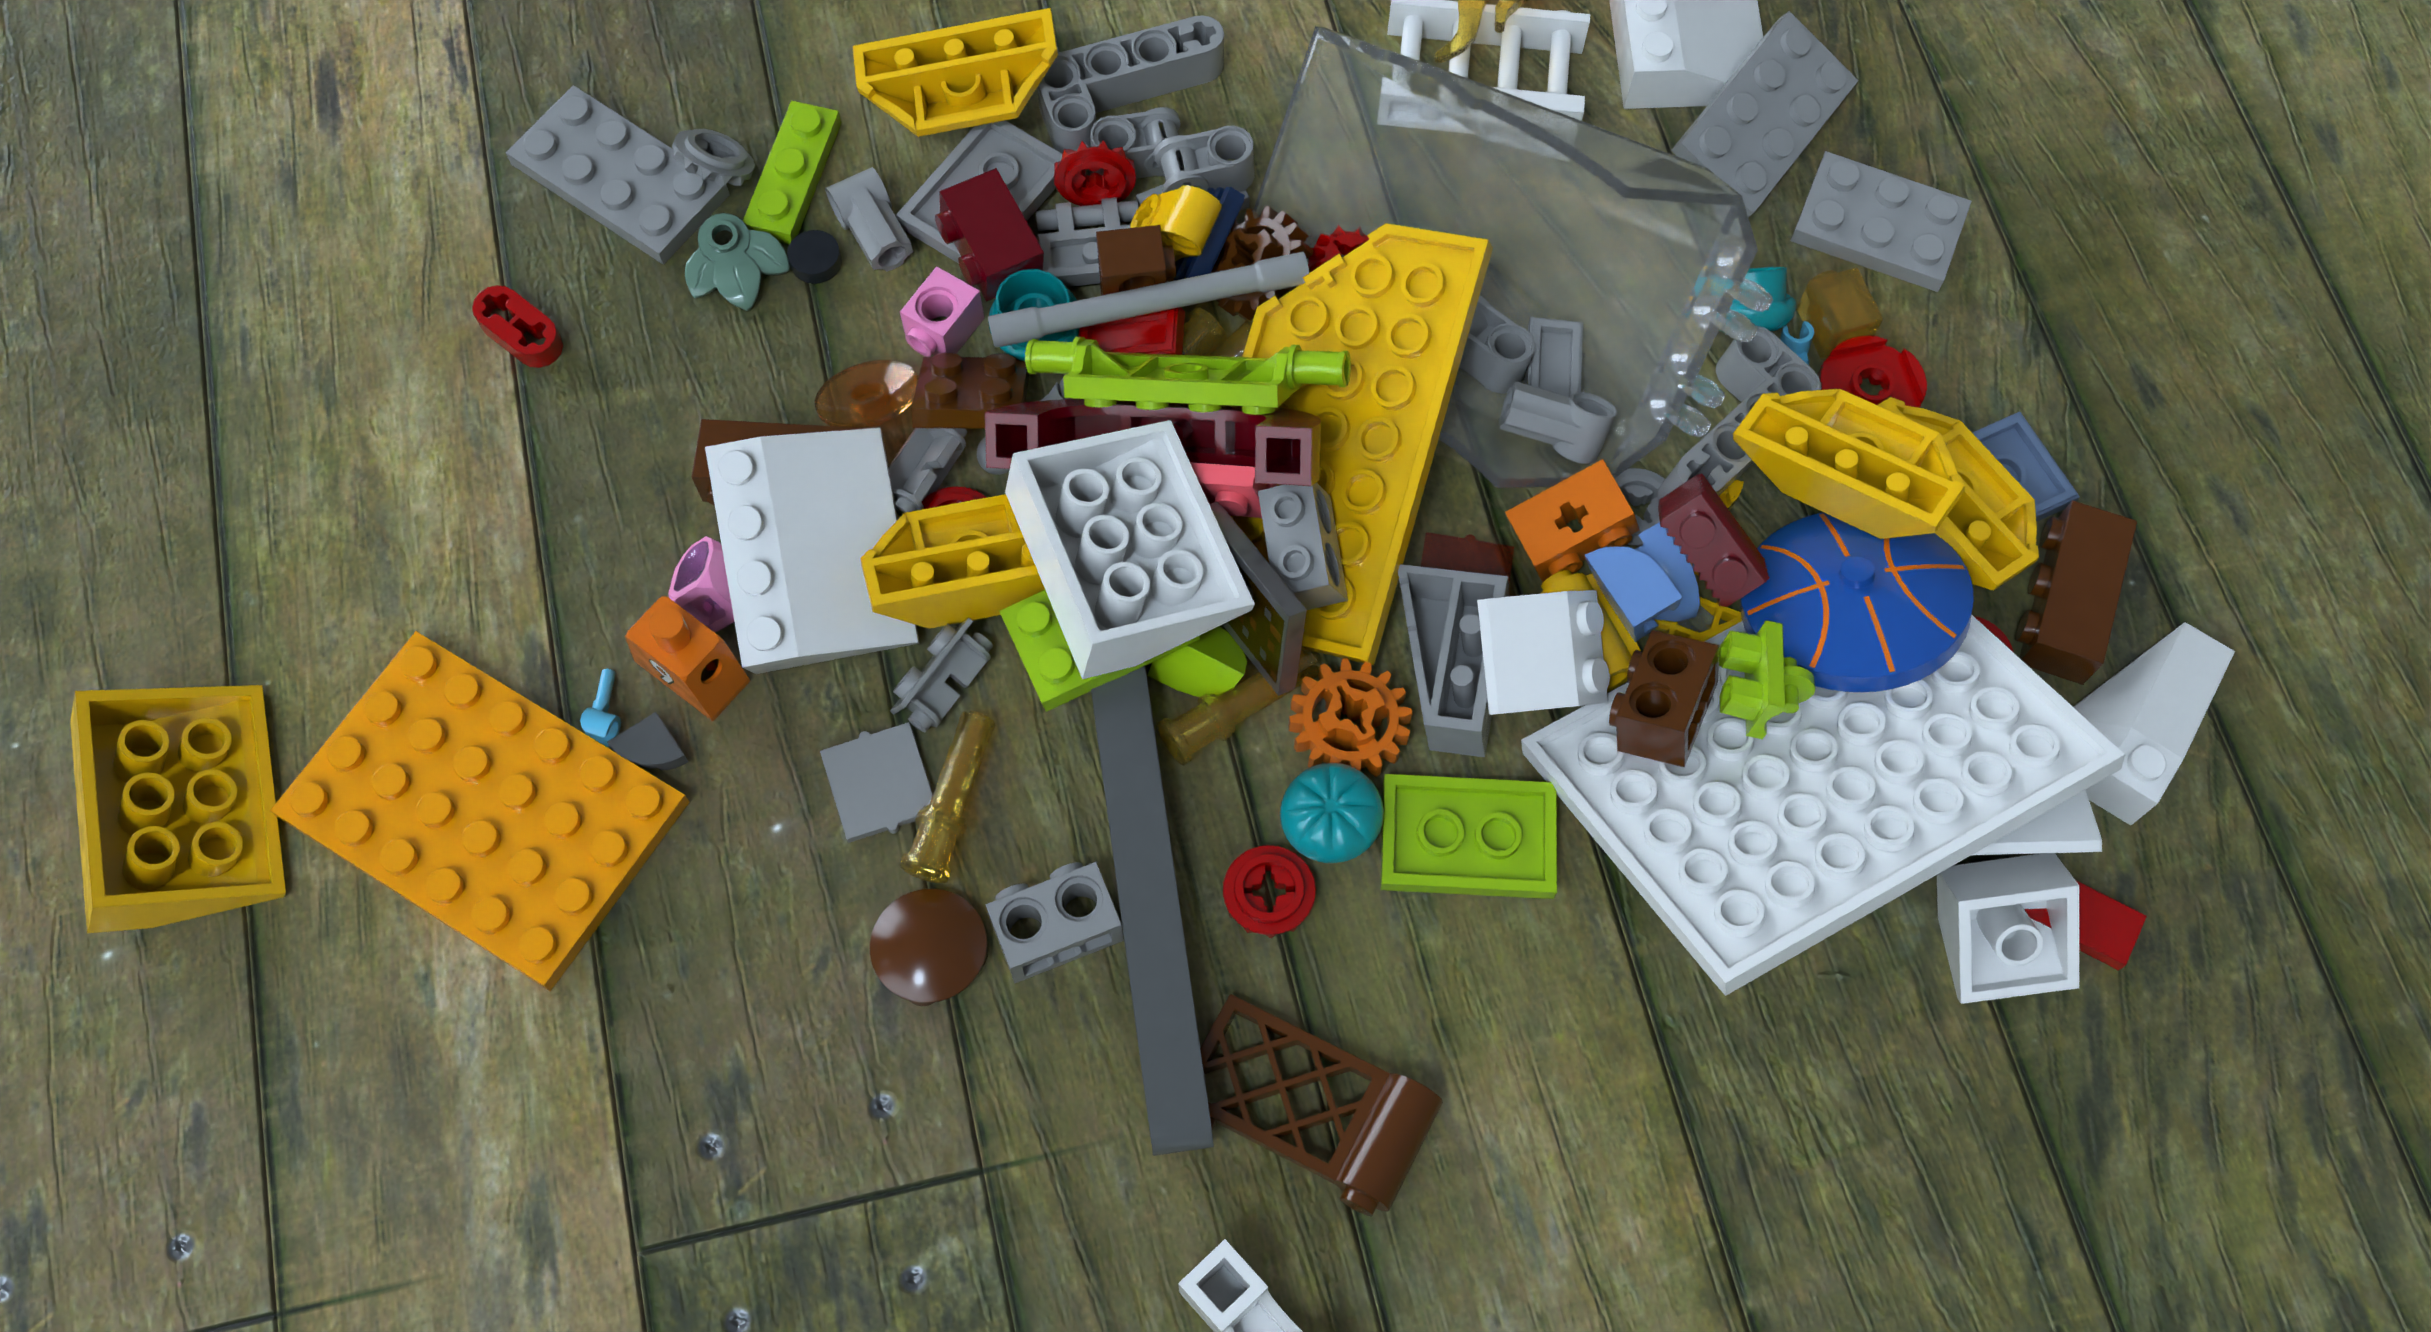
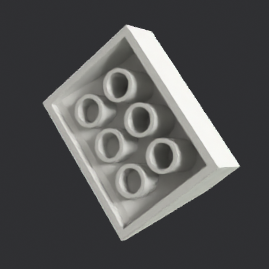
(1681, 48)
(792, 542)
(1124, 545)

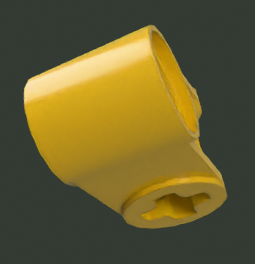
(1183, 216)

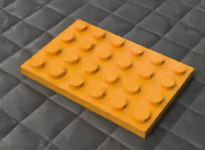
(482, 809)

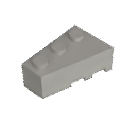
(1449, 653)

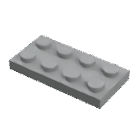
(1767, 111)
(616, 174)

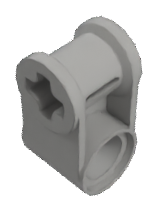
(1138, 136)
(1205, 159)
(1496, 349)

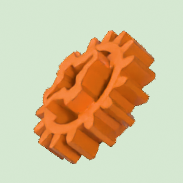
(1358, 697)

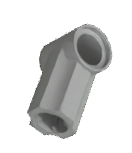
(867, 210)
(1571, 425)

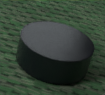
(814, 256)

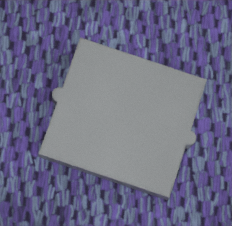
(877, 781)

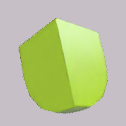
(1204, 666)

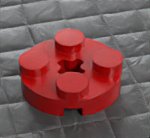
(1883, 365)

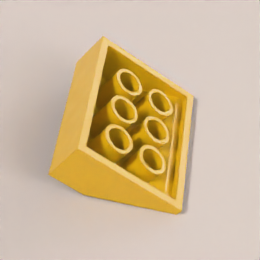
(173, 804)

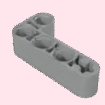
(1126, 72)
(1747, 373)

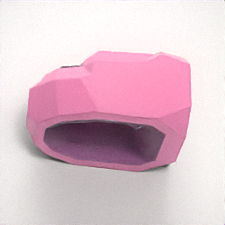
(702, 584)

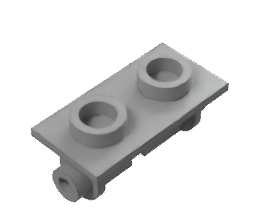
(923, 465)
(953, 656)

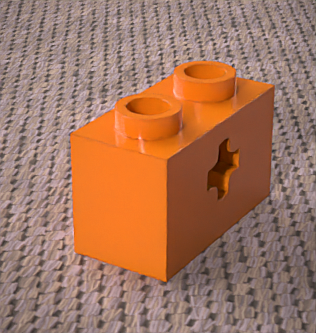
(1590, 498)

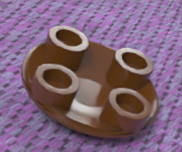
(928, 946)

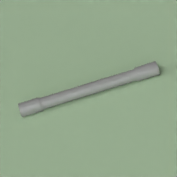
(1036, 322)

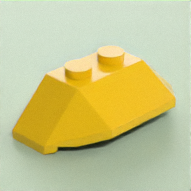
(958, 72)
(1853, 461)
(1995, 516)
(951, 564)

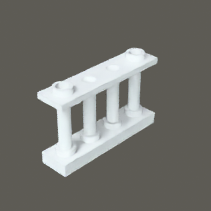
(1527, 28)

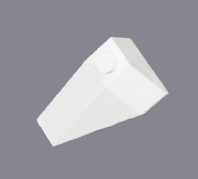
(2153, 717)

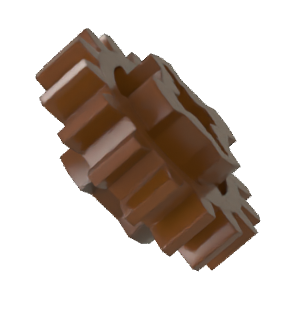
(1256, 240)

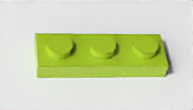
(793, 171)

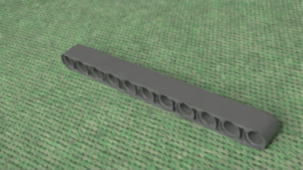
(1151, 918)

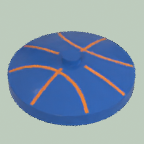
(1861, 605)

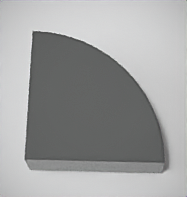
(649, 745)

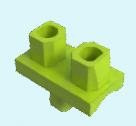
(1770, 680)

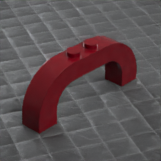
(1278, 444)

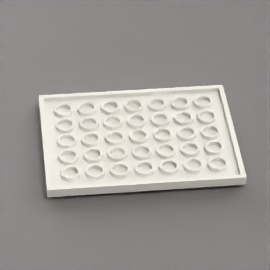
(1832, 810)

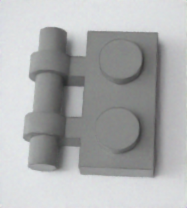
(1073, 253)

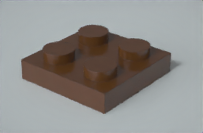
(960, 389)

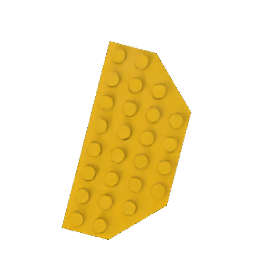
(1405, 319)

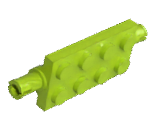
(1188, 379)

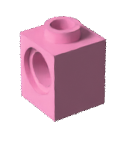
(937, 297)

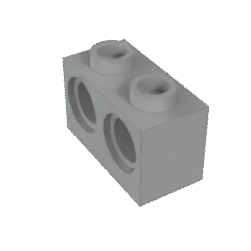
(1304, 543)
(1060, 935)

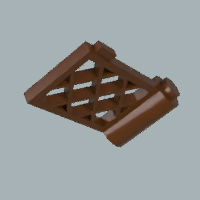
(1380, 1137)

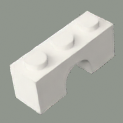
(1232, 1295)

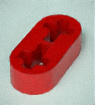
(524, 319)

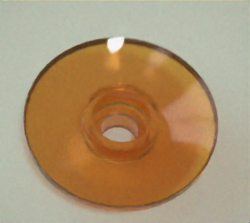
(867, 394)

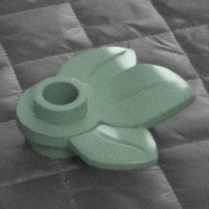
(736, 266)

